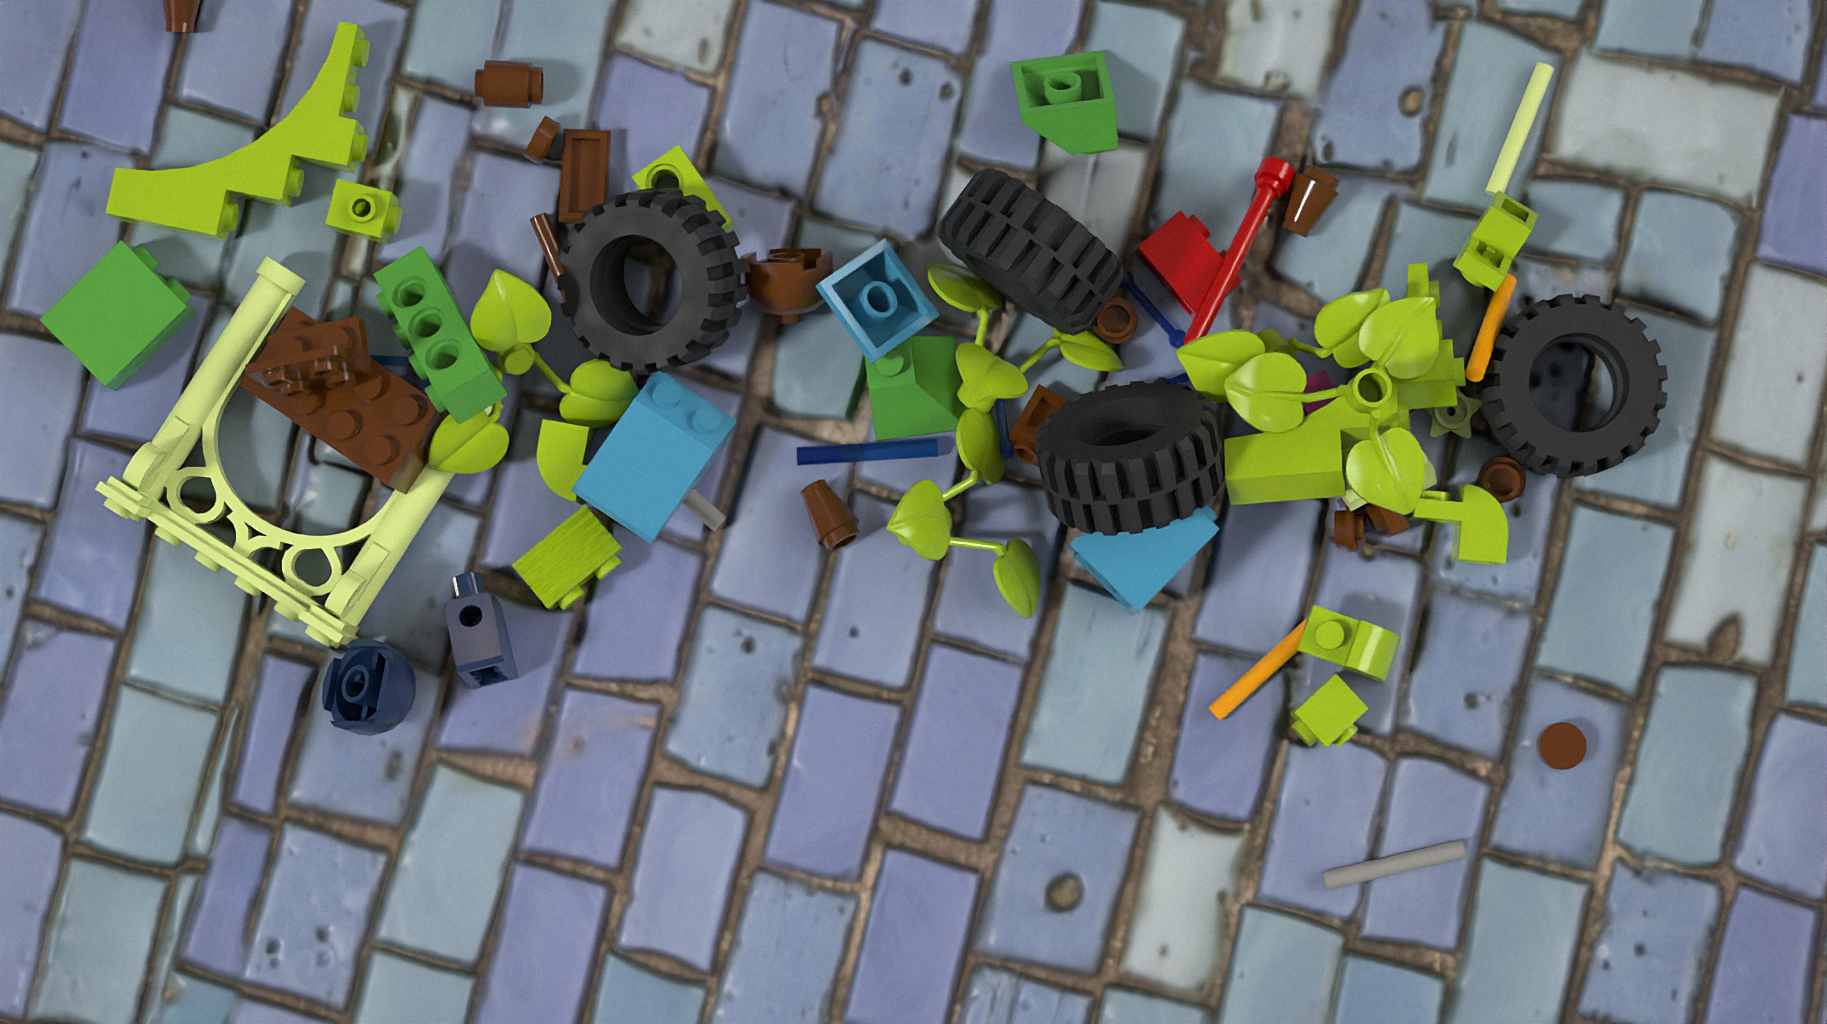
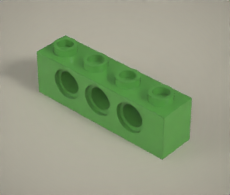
(439, 335)

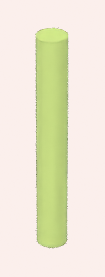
(1520, 128)

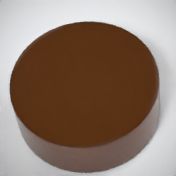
(542, 140)
(1561, 746)

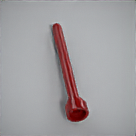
(1272, 180)

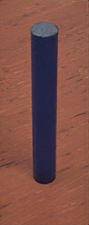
(867, 452)

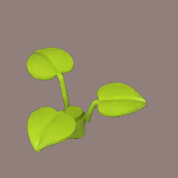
(507, 322)
(1336, 329)
(988, 376)
(1379, 470)
(926, 523)

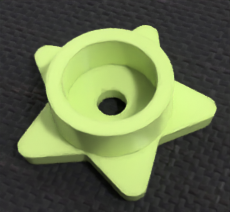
(1459, 422)

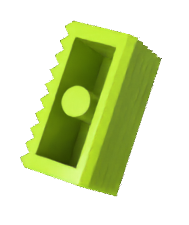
(569, 559)

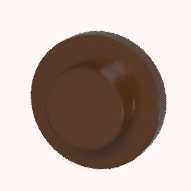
(1115, 321)
(1502, 478)
(1349, 529)

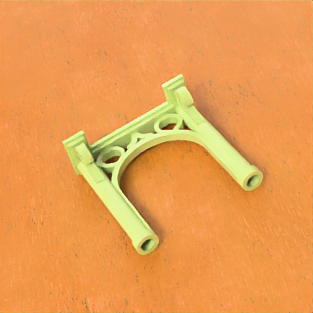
(199, 413)

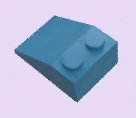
(655, 456)

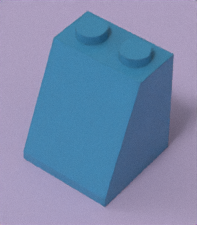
(1142, 563)

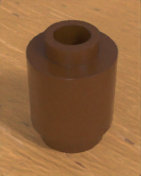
(509, 84)

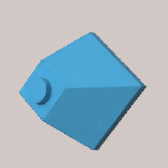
(877, 300)

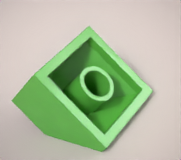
(1068, 101)
(915, 388)

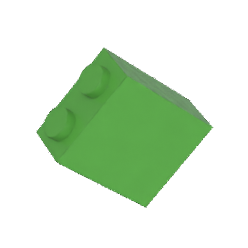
(119, 314)

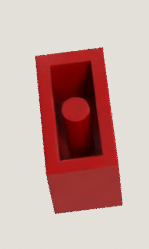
(1183, 260)

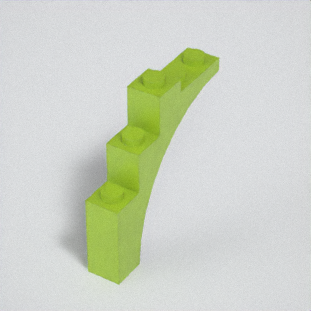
(315, 133)
(1314, 455)

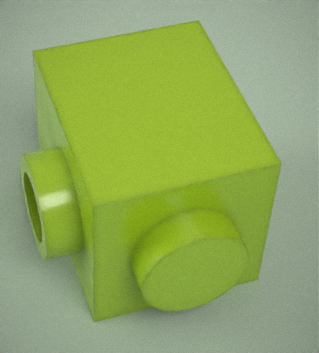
(364, 212)
(1328, 713)

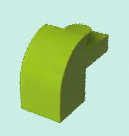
(1495, 241)
(563, 456)
(1478, 522)
(1349, 643)

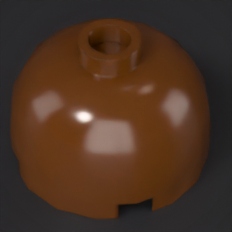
(787, 281)

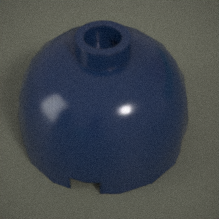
(369, 688)

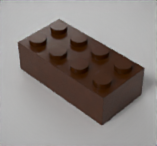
(375, 423)

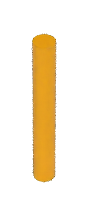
(1490, 329)
(1257, 674)

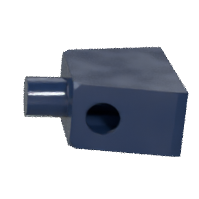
(482, 651)

